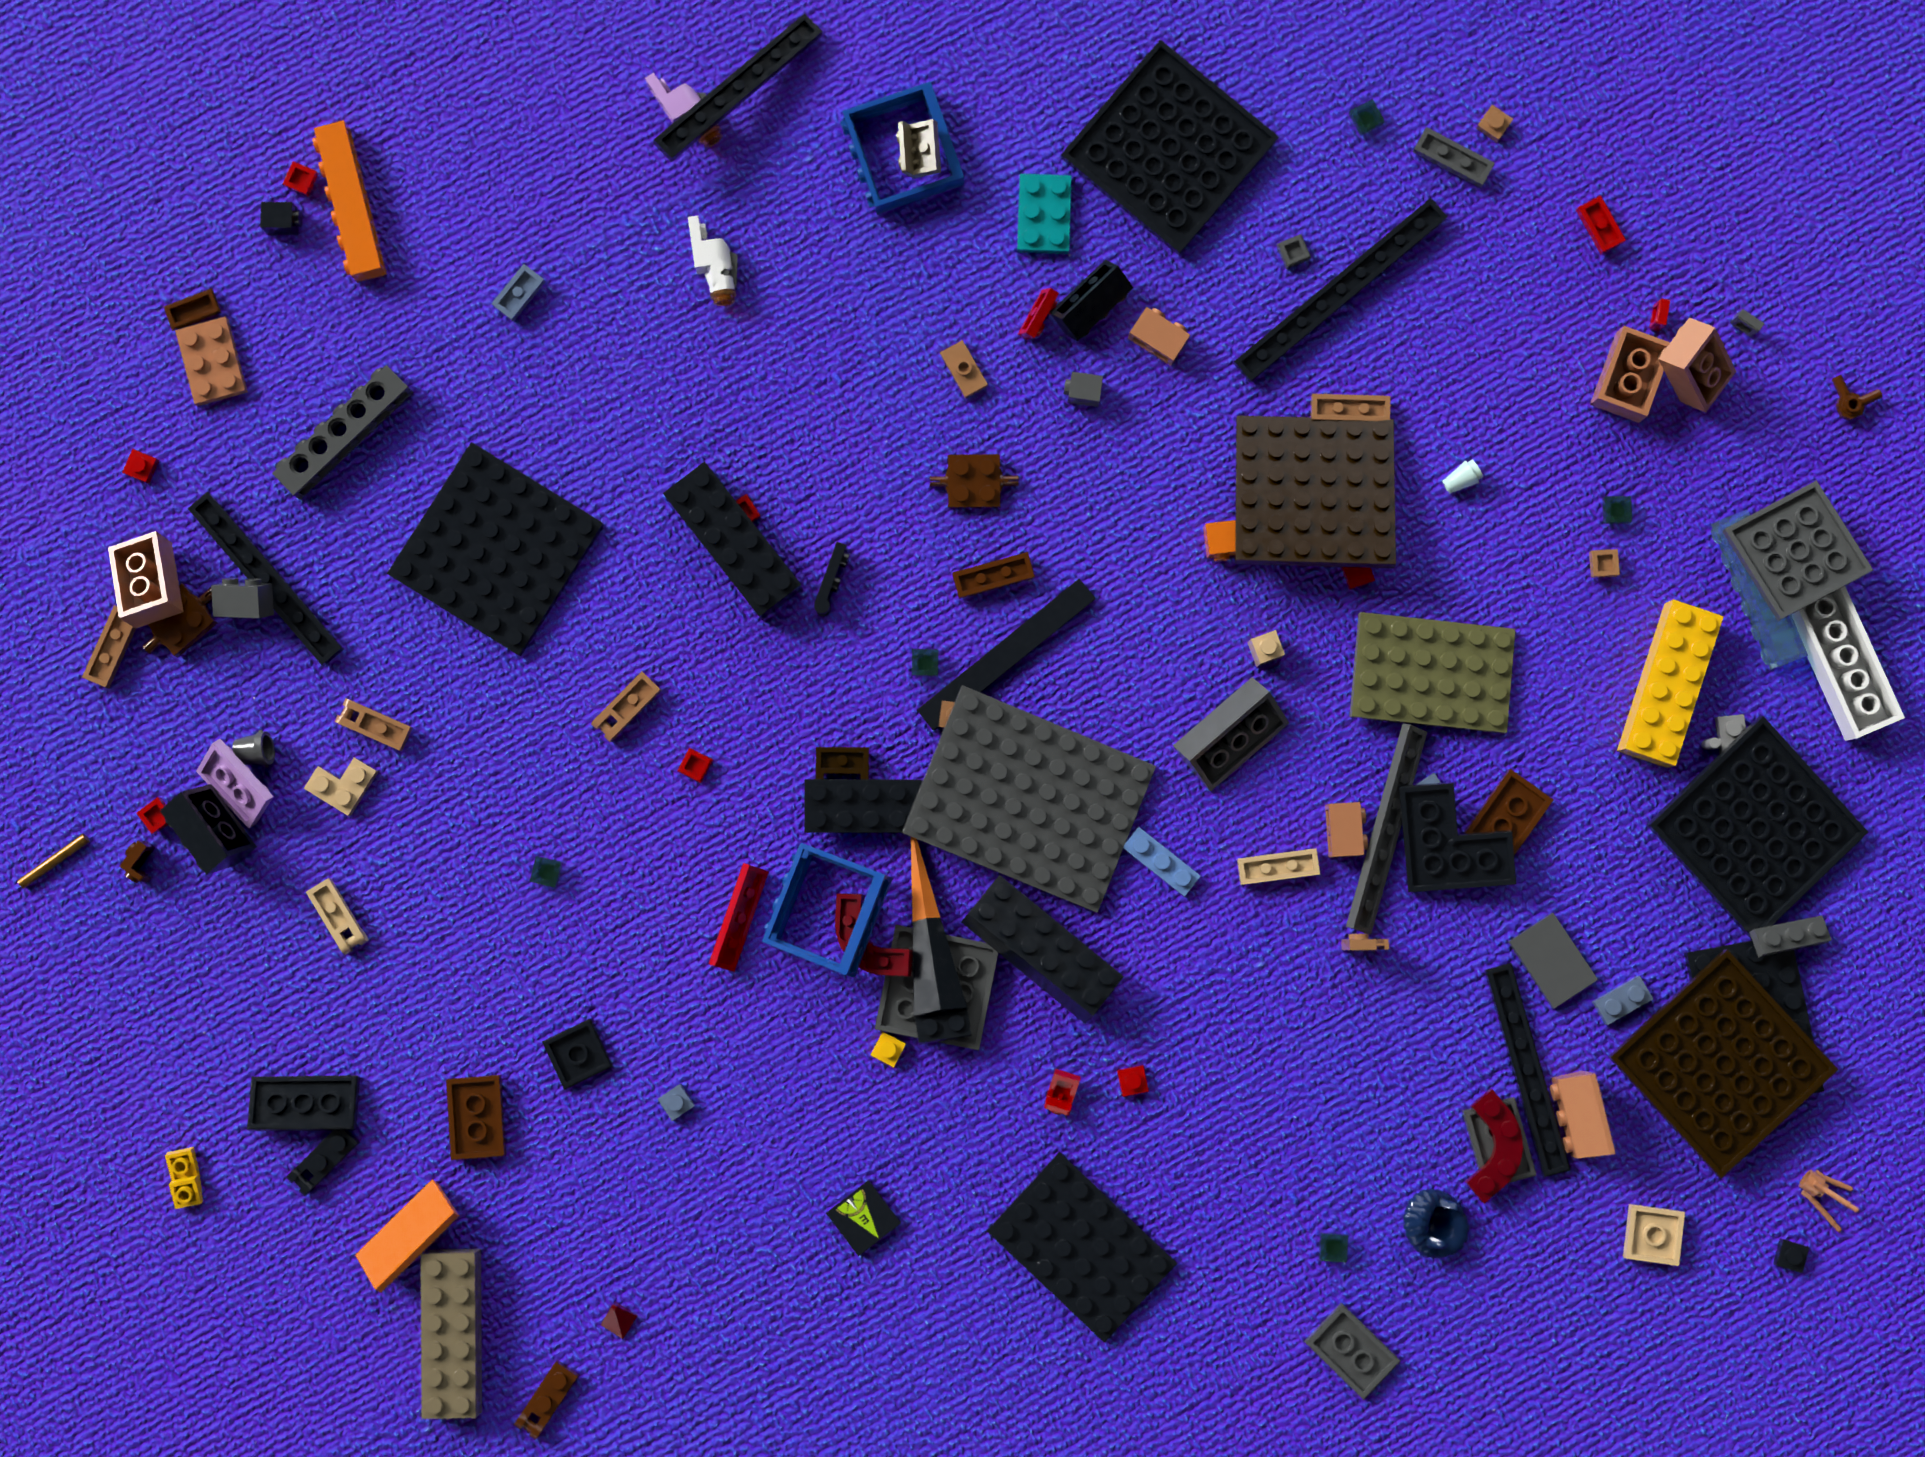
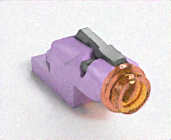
(678, 102)

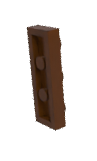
(993, 575)

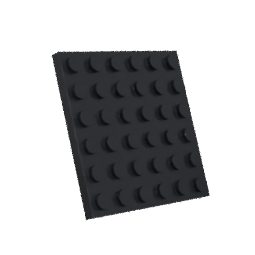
(1169, 147)
(495, 549)
(1757, 827)

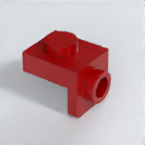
(1061, 1092)

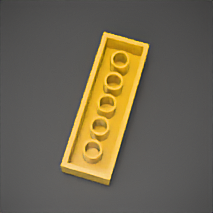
(1670, 683)

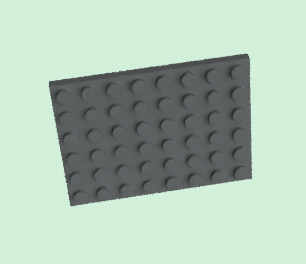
(1028, 799)

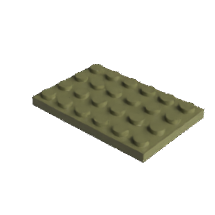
(1432, 672)

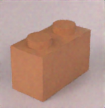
(1159, 335)
(1345, 829)

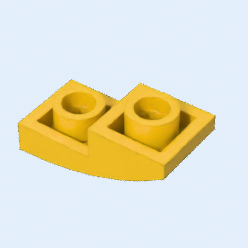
(185, 1178)

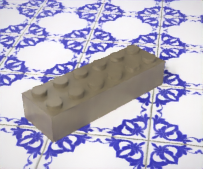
(451, 1334)

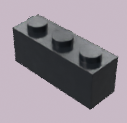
(1091, 300)

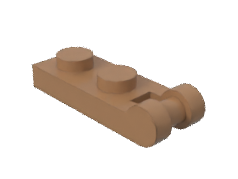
(626, 706)
(374, 725)

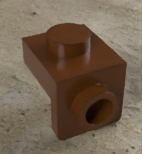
(135, 858)

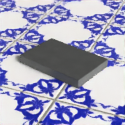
(1552, 960)
(1482, 1141)
(1352, 1351)

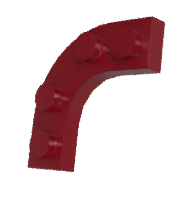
(875, 959)
(1506, 1150)

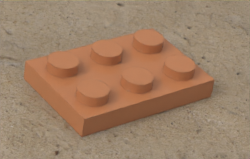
(211, 361)

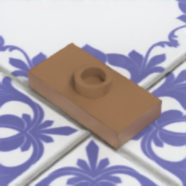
(963, 369)

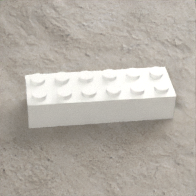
(1846, 666)

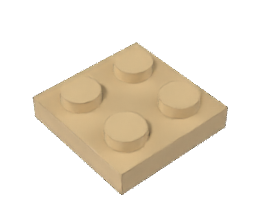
(1653, 1234)

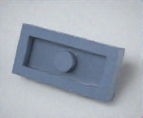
(518, 292)
(1622, 1000)

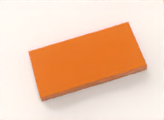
(406, 1235)

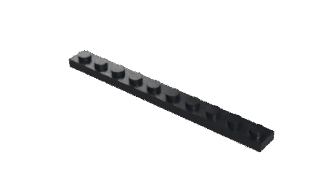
(1340, 290)

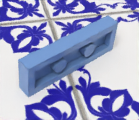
(1161, 861)

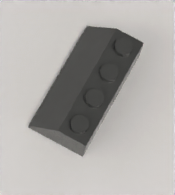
(1231, 733)

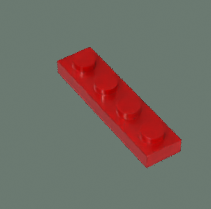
(738, 917)

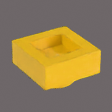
(888, 1049)

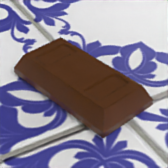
(192, 309)

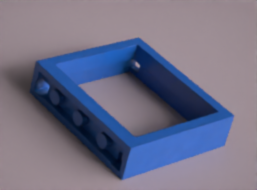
(887, 104)
(864, 925)

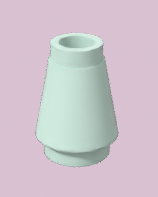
(1463, 477)

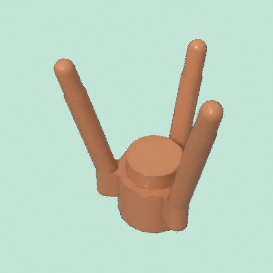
(1814, 1185)

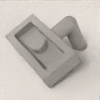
(1727, 729)

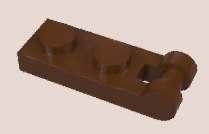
(547, 1398)

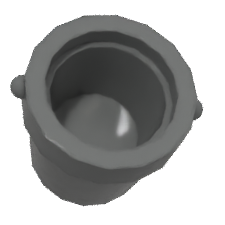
(255, 749)

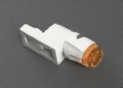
(714, 260)

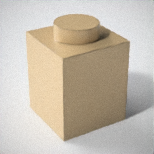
(1266, 648)

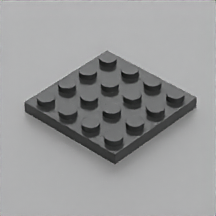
(1797, 550)
(975, 969)

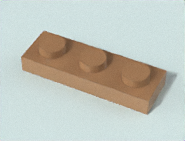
(1350, 407)
(109, 650)

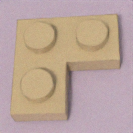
(344, 792)

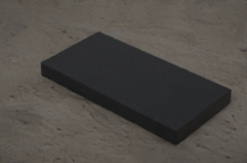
(303, 1103)

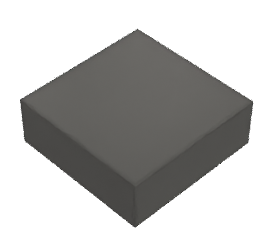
(1293, 251)
(1747, 323)

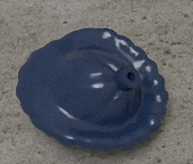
(1435, 1224)

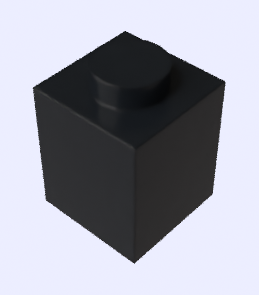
(280, 218)

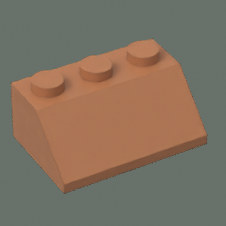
(1582, 1115)

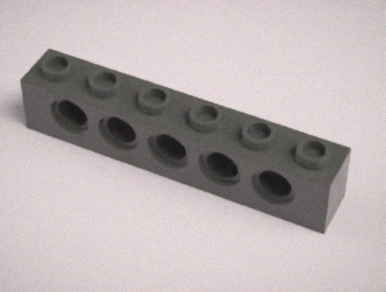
(340, 446)

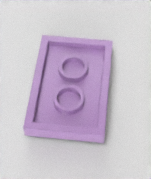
(234, 783)

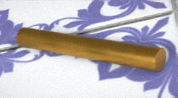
(52, 861)

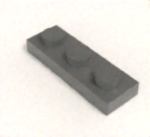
(1453, 157)
(1790, 936)

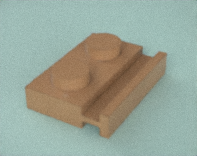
(1362, 942)

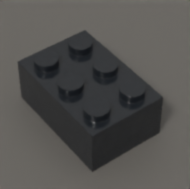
(208, 829)

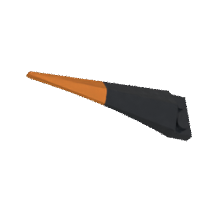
(938, 996)

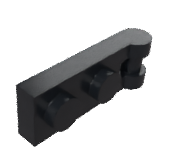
(831, 580)
(323, 1160)

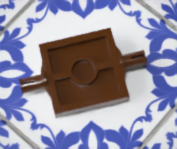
(973, 481)
(183, 629)

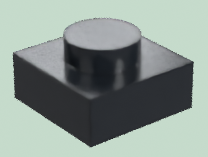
(1791, 1255)

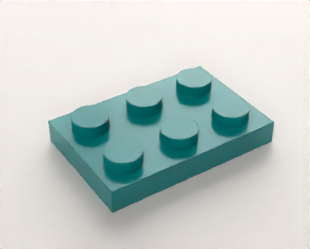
(1044, 213)

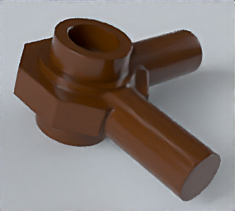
(1851, 404)

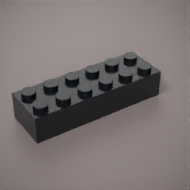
(733, 540)
(1042, 949)

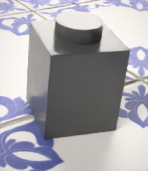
(1083, 389)

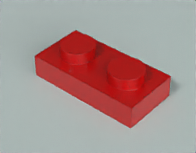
(1600, 225)
(1043, 305)

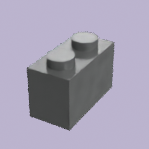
(242, 599)

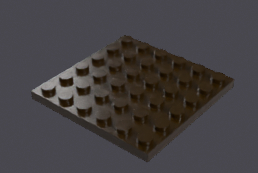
(1314, 492)
(1723, 1063)

